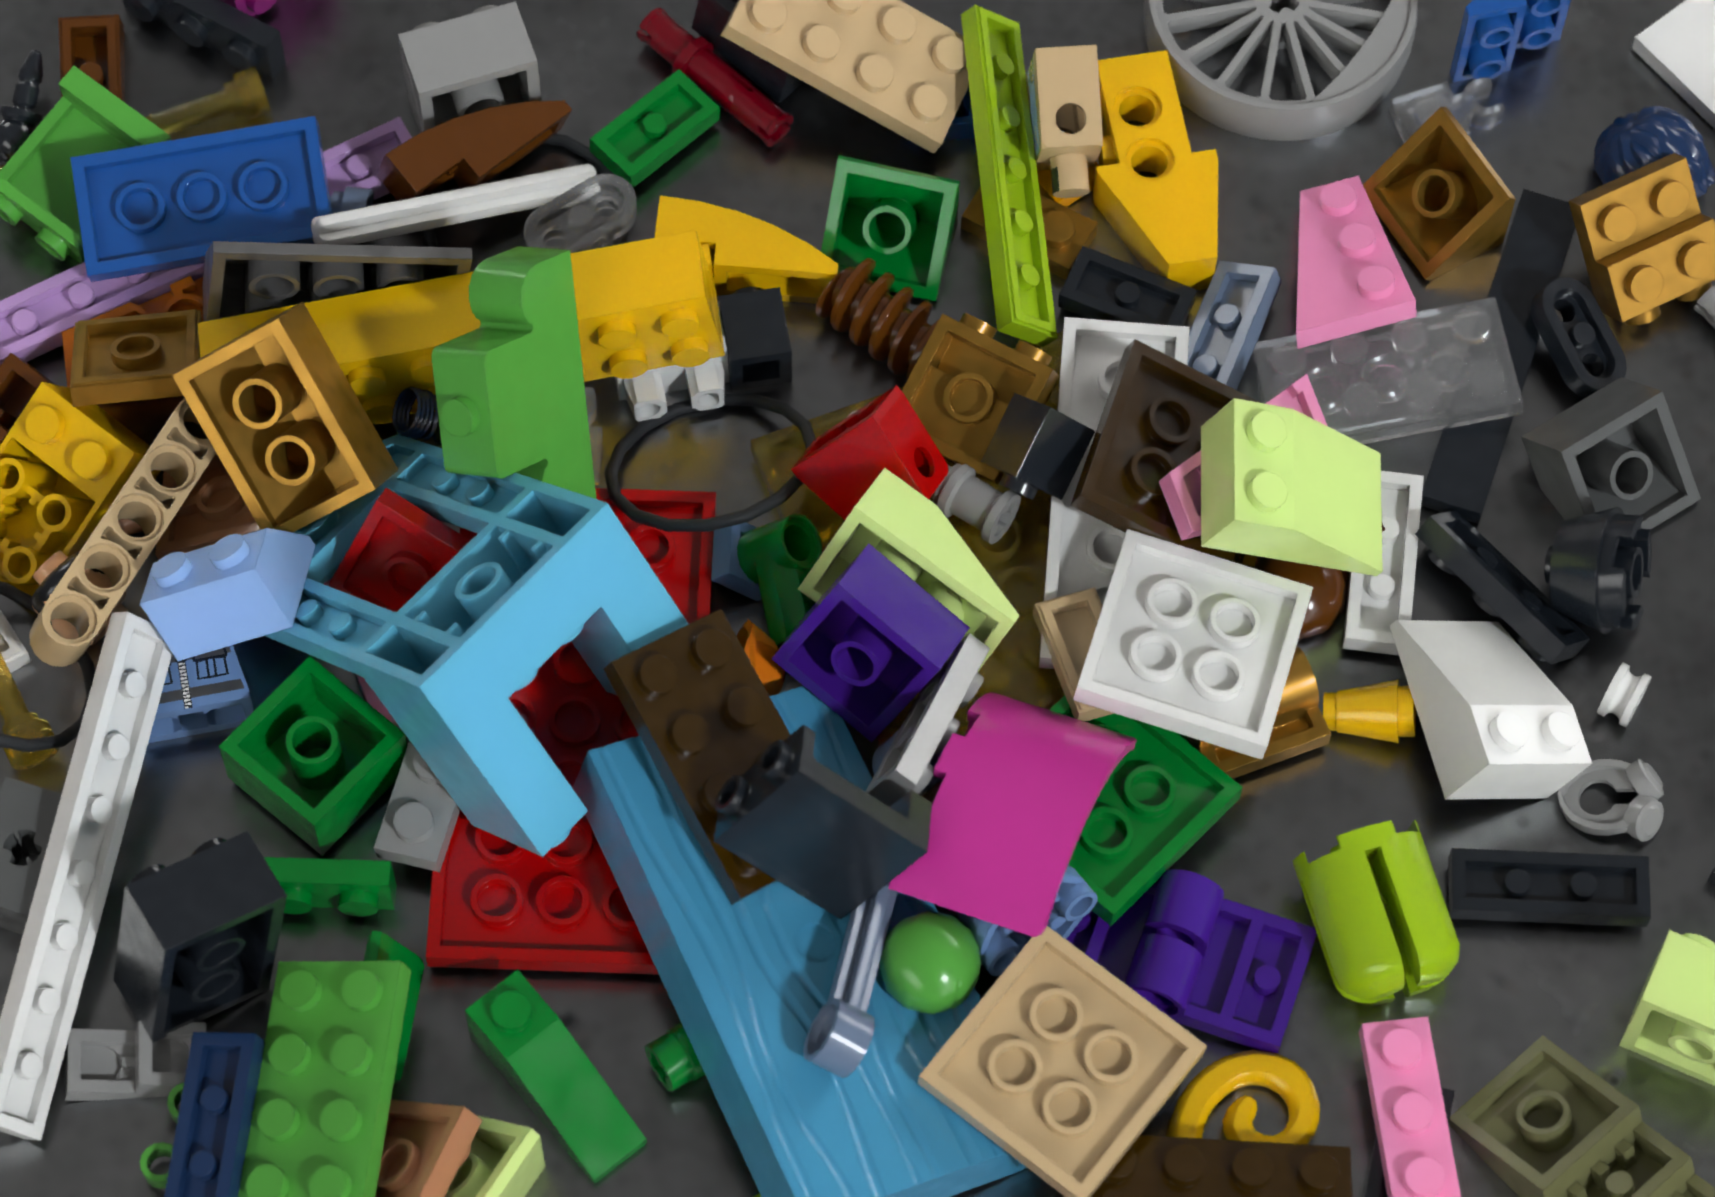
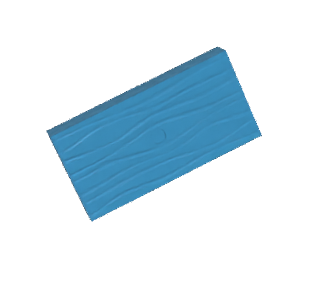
(756, 979)

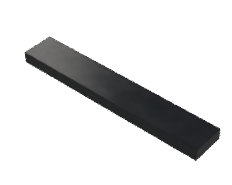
(1530, 260)

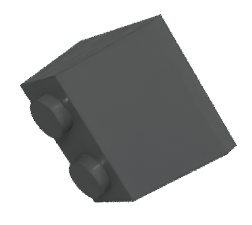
(1613, 454)

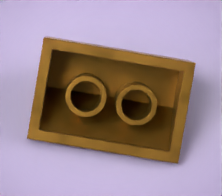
(286, 422)

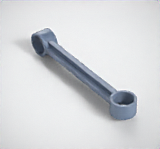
(843, 1026)

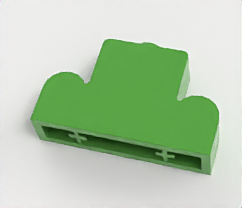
(516, 383)

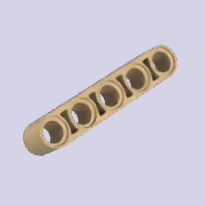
(115, 551)

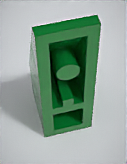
(553, 1076)

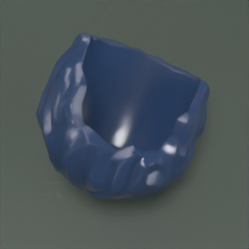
(1650, 136)

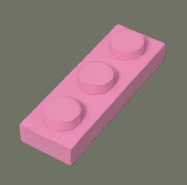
(1408, 1108)

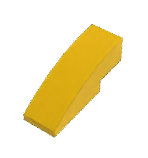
(749, 250)

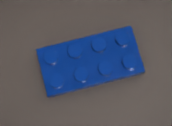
(175, 197)

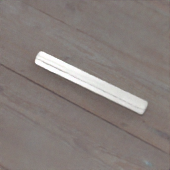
(447, 207)

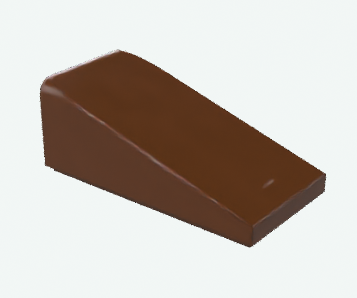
(95, 48)

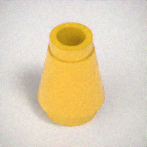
(1372, 711)

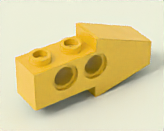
(1164, 218)

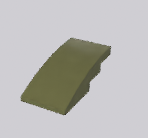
(1569, 1133)

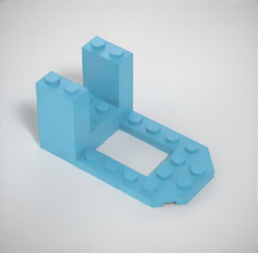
(446, 662)

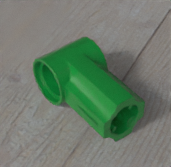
(779, 560)

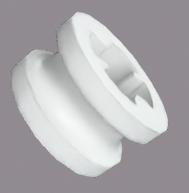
(1624, 694)

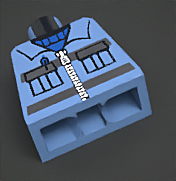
(202, 696)

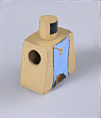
(1066, 97)

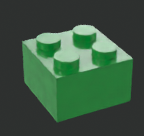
(315, 755)

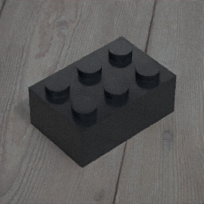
(198, 934)

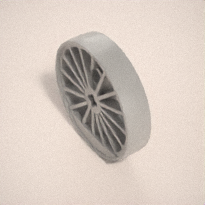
(1280, 26)

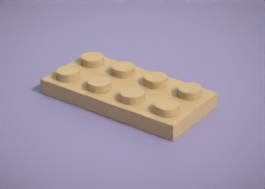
(865, 55)

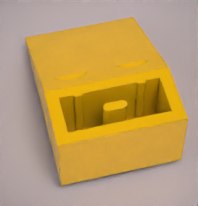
(58, 480)

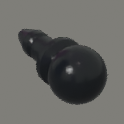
(20, 120)

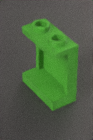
(39, 176)

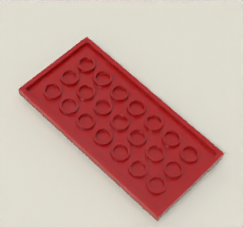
(564, 909)

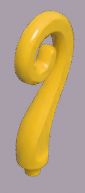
(1240, 1071)

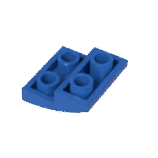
(1497, 28)

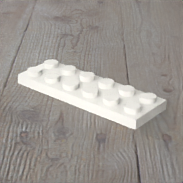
(1079, 546)

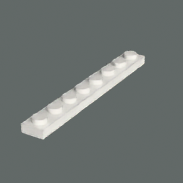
(78, 870)

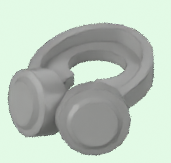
(1639, 818)

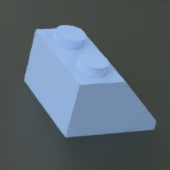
(227, 590)

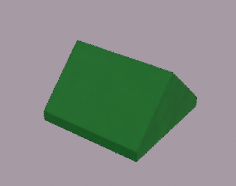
(894, 218)

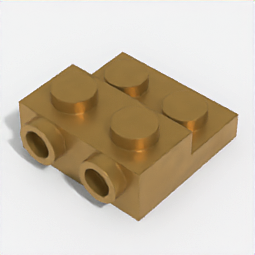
(1645, 241)
(967, 385)

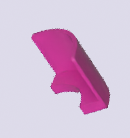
(1011, 811)

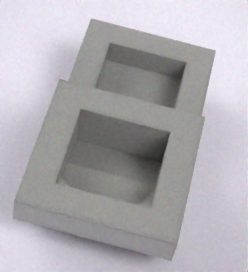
(125, 1063)

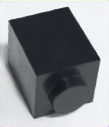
(756, 337)
(1037, 448)

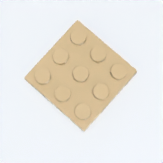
(1062, 1065)

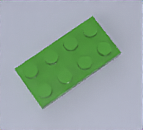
(326, 1079)

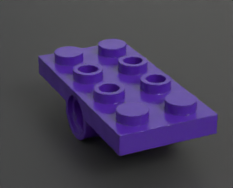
(1205, 958)

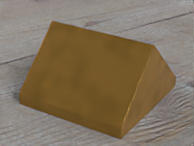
(1441, 197)

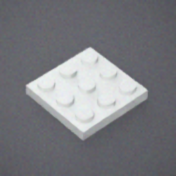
(1194, 644)

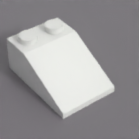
(1488, 711)

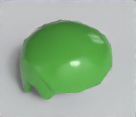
(930, 962)

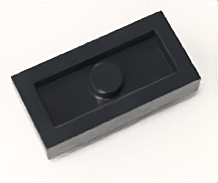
(1119, 291)

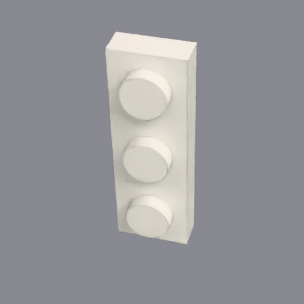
(1383, 599)

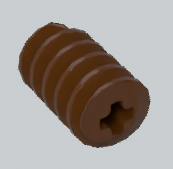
(877, 316)

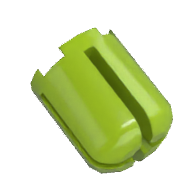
(1379, 914)

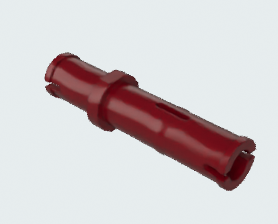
(714, 76)

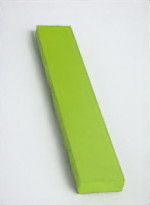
(1008, 177)

